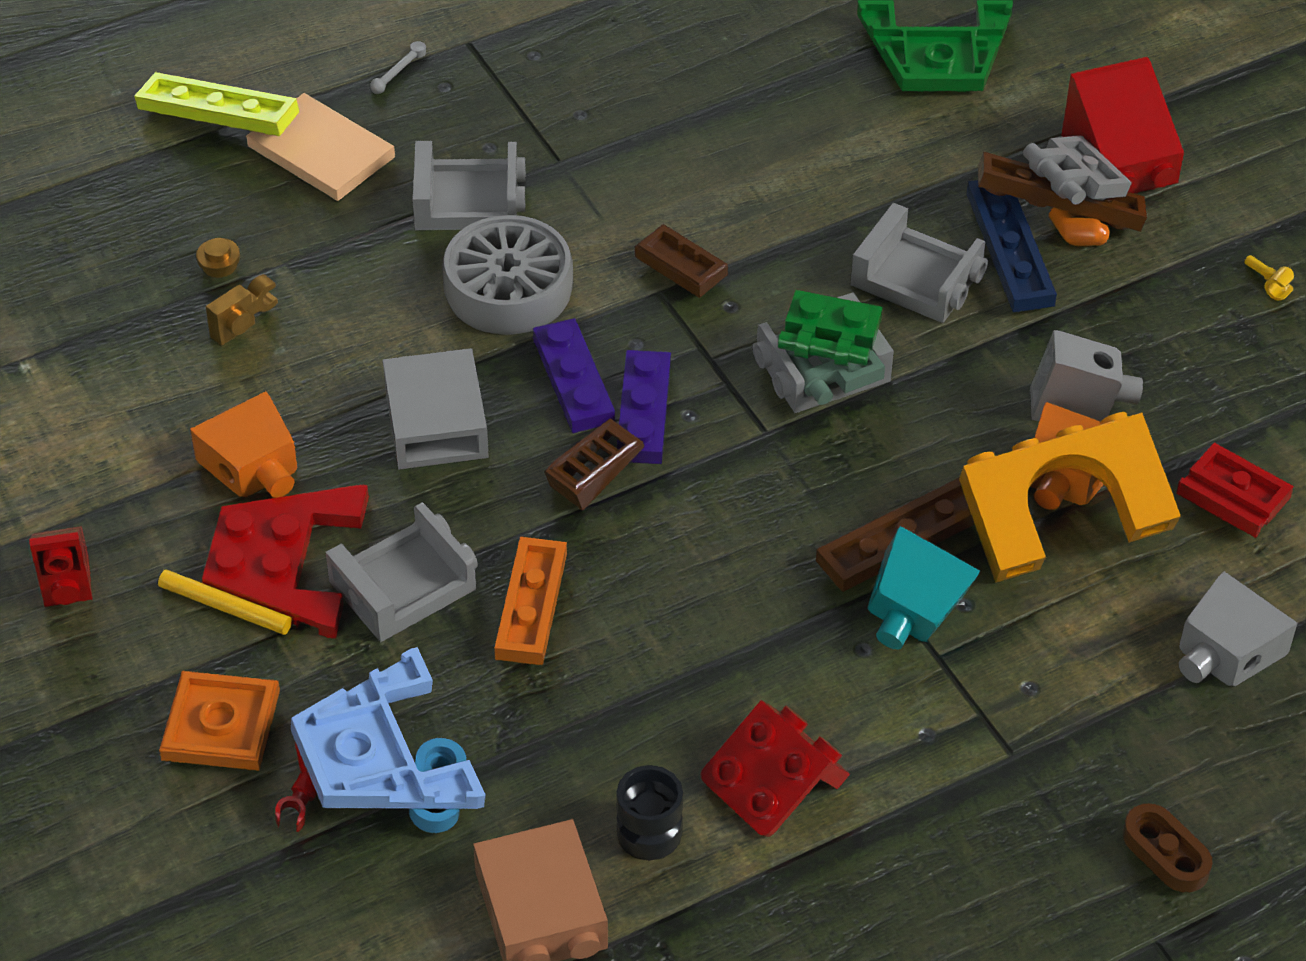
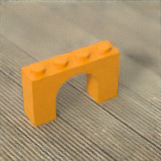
(1115, 453)

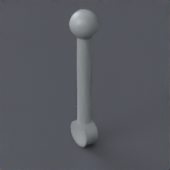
(417, 50)

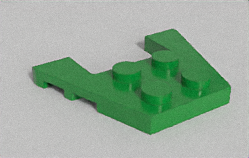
(937, 56)

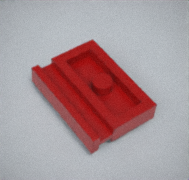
(1234, 489)

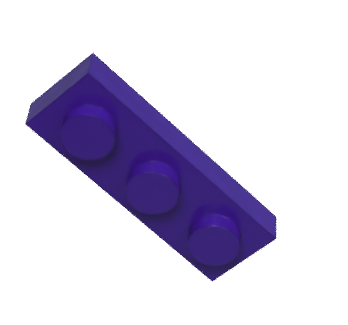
(573, 375)
(645, 401)

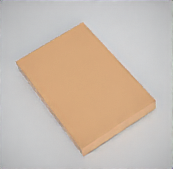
(324, 149)

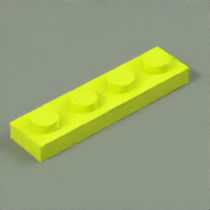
(217, 104)

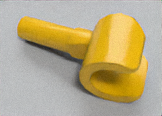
(1277, 281)

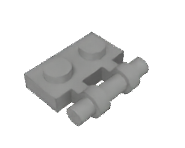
(1076, 169)

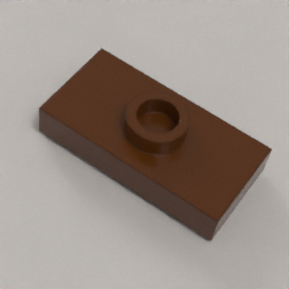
(681, 260)

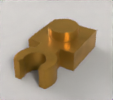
(235, 310)

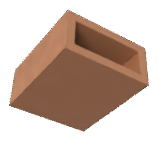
(541, 895)

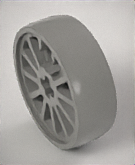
(506, 262)

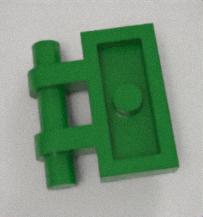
(830, 328)

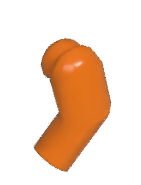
(1079, 230)

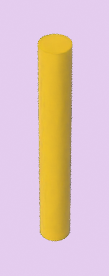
(225, 602)

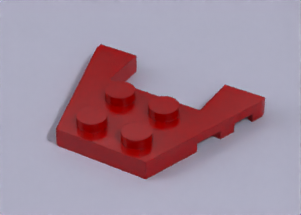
(263, 549)

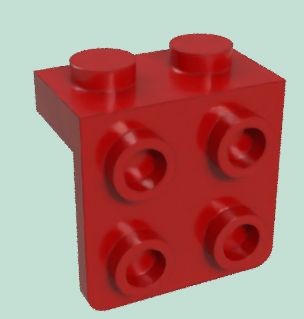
(771, 767)

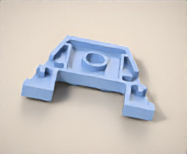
(361, 755)

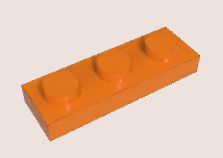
(531, 601)

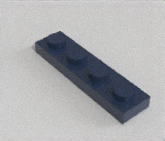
(1012, 249)

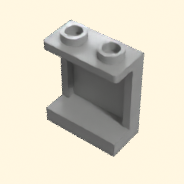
(463, 191)
(915, 267)
(788, 380)
(404, 574)

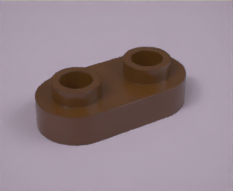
(1170, 849)

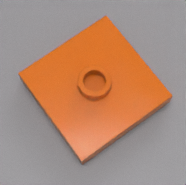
(220, 720)

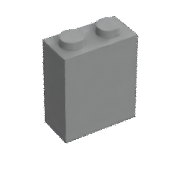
(435, 408)

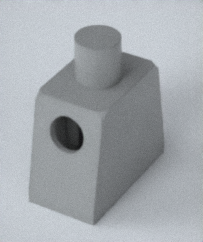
(1082, 378)
(1233, 634)

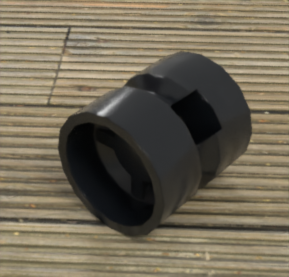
(649, 812)

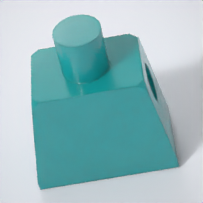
(916, 588)

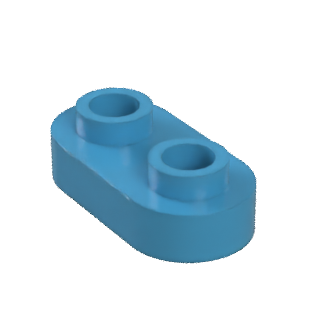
(431, 755)

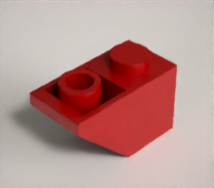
(62, 566)

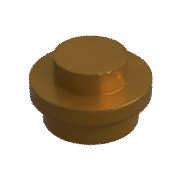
(218, 257)

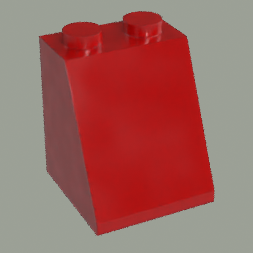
(1127, 121)

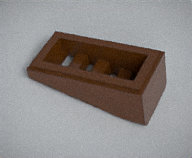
(585, 490)

